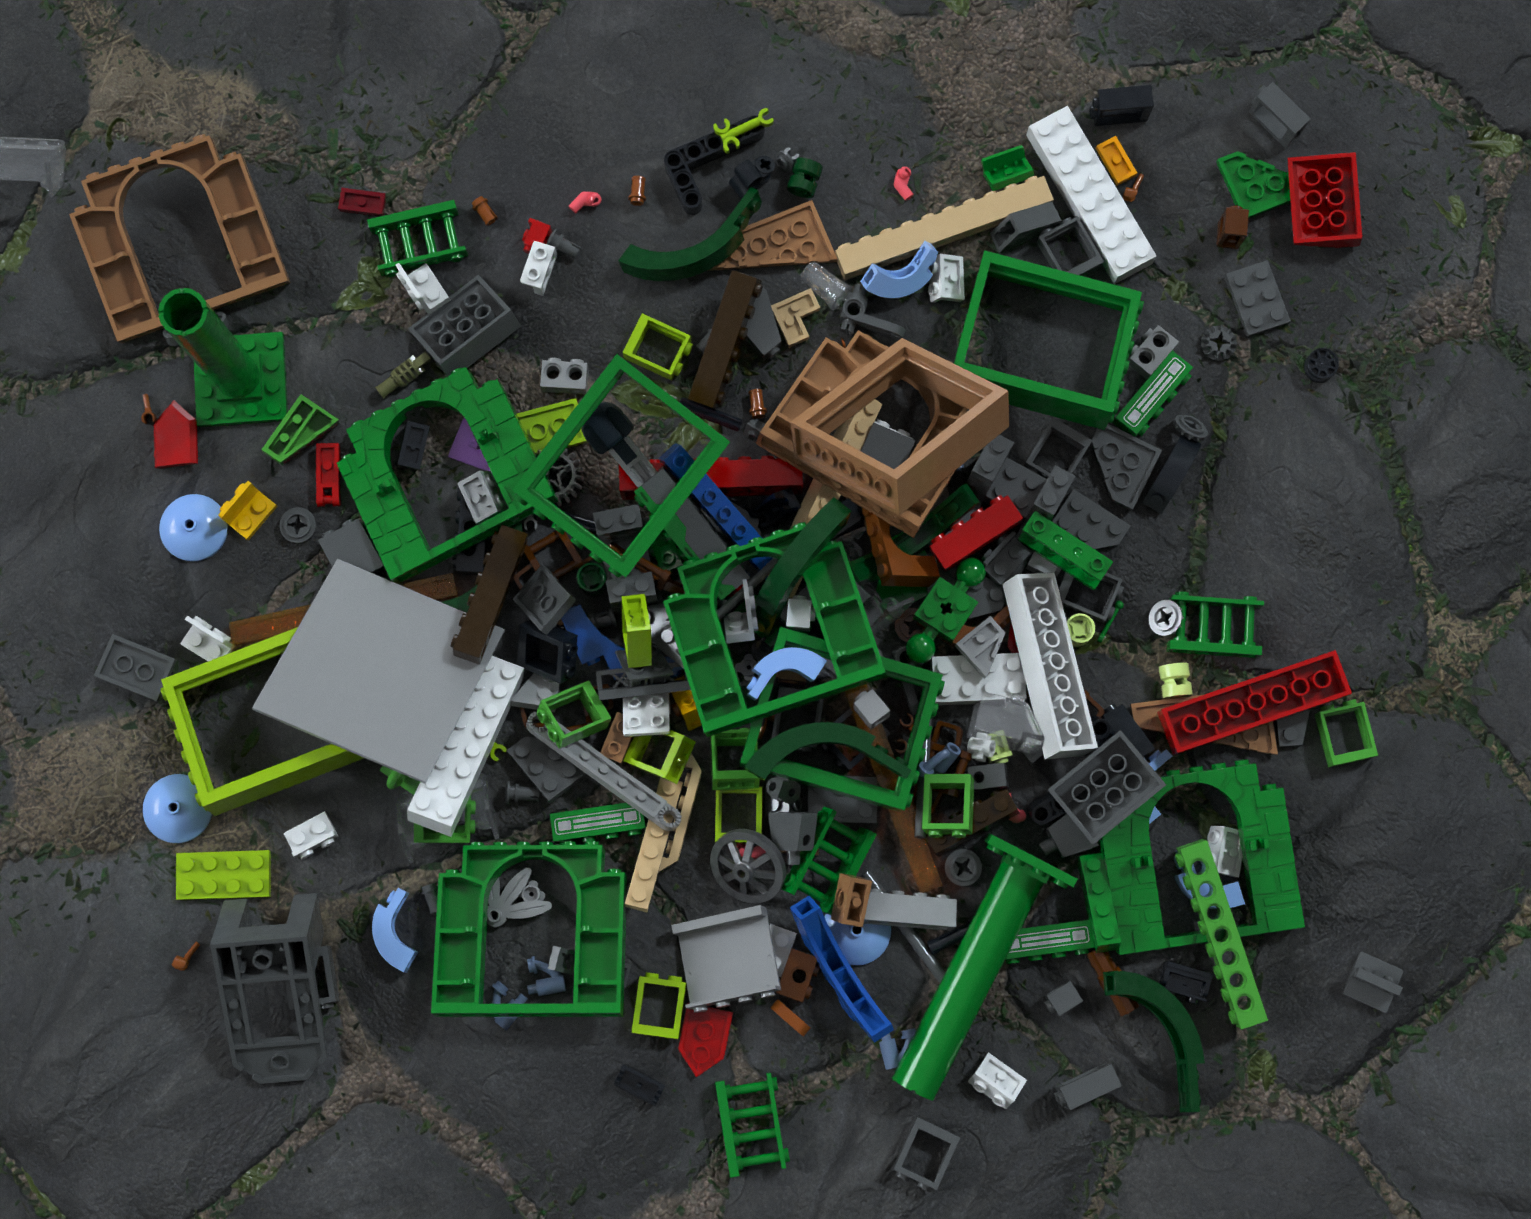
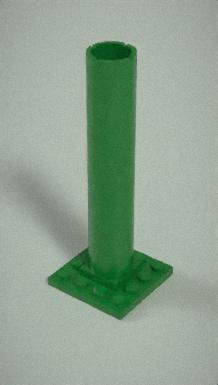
(234, 375)
(975, 966)

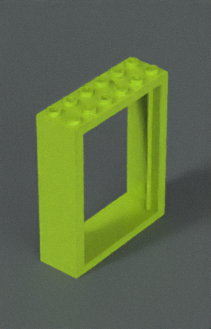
(262, 782)

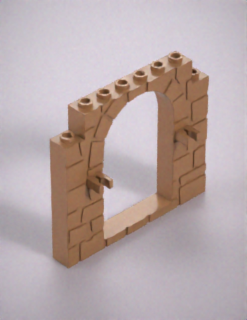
(112, 255)
(822, 374)

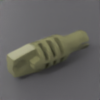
(404, 374)

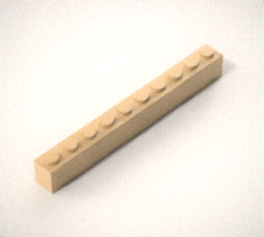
(941, 228)
(853, 433)

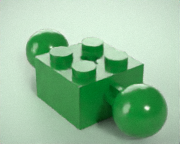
(921, 646)

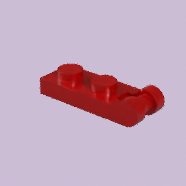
(327, 474)

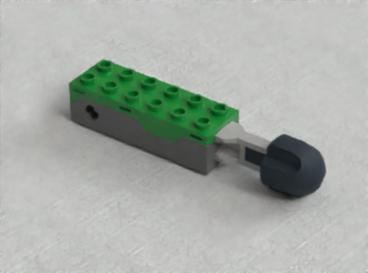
(689, 527)

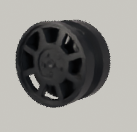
(1320, 365)

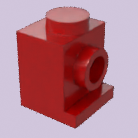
(538, 232)

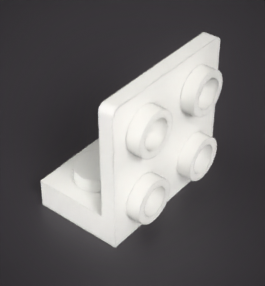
(423, 288)
(205, 642)
(646, 715)

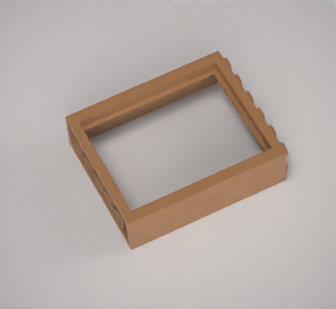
(931, 464)

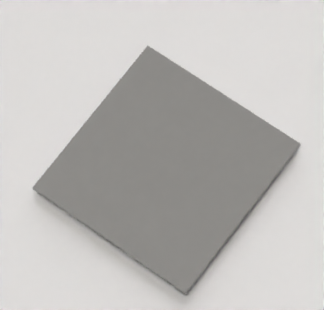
(375, 672)

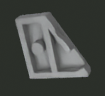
(982, 645)
(534, 691)

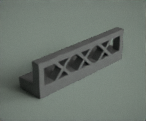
(626, 691)

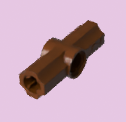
(1102, 963)

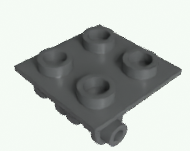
(657, 673)

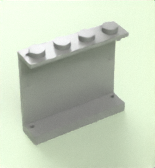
(728, 958)

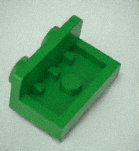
(1006, 168)
(665, 554)

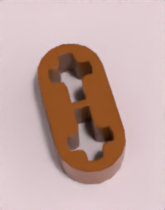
(790, 1017)

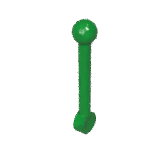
(1118, 605)

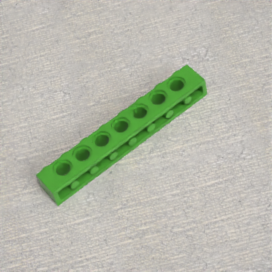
(1253, 1012)

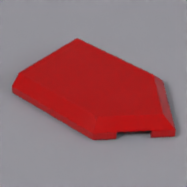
(175, 438)
(704, 1038)

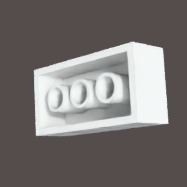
(966, 685)

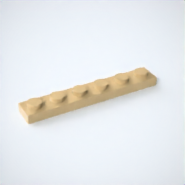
(651, 852)

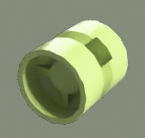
(1081, 629)
(1175, 672)

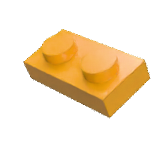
(1116, 160)

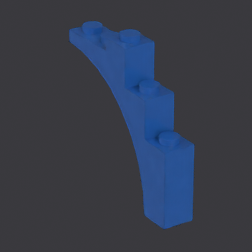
(593, 643)
(837, 970)

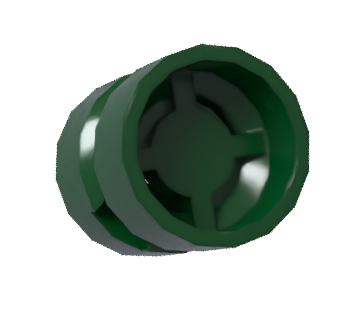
(805, 174)
(592, 579)

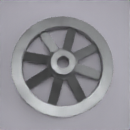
(747, 868)

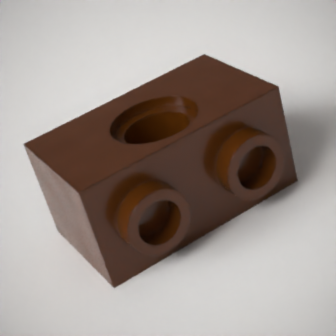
(1232, 227)
(796, 961)

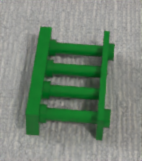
(423, 217)
(1064, 550)
(1225, 646)
(850, 860)
(730, 1115)

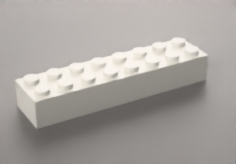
(1090, 194)
(1049, 665)
(451, 782)

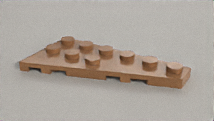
(783, 240)
(1257, 739)

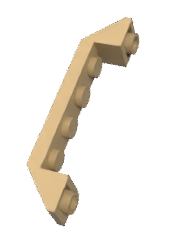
(686, 804)

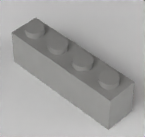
(910, 910)

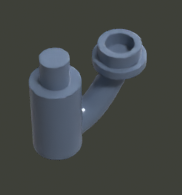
(941, 761)
(545, 986)
(500, 989)
(889, 1049)

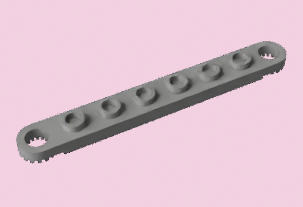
(611, 777)

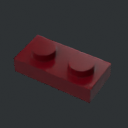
(362, 202)

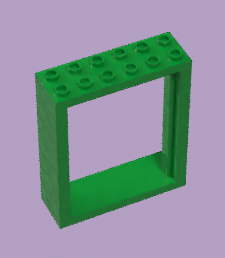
(1041, 396)
(563, 523)
(914, 754)

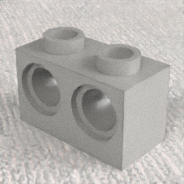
(1155, 354)
(563, 382)

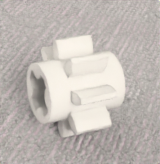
(981, 747)

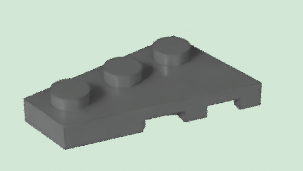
(1291, 730)

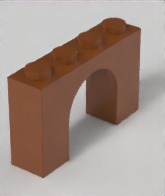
(894, 565)

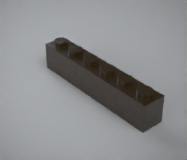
(725, 339)
(490, 594)

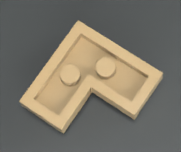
(789, 315)

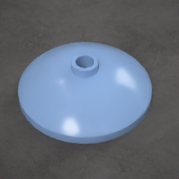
(203, 538)
(182, 824)
(861, 947)

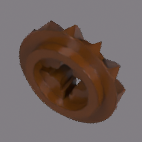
(902, 629)

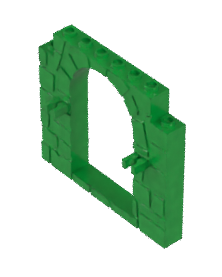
(381, 497)
(707, 654)
(1264, 849)
(463, 931)

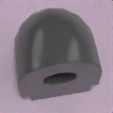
(783, 789)

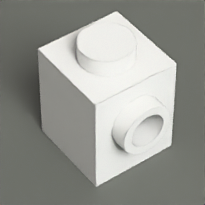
(799, 614)

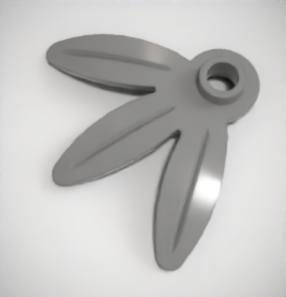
(503, 903)

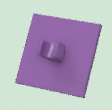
(467, 449)

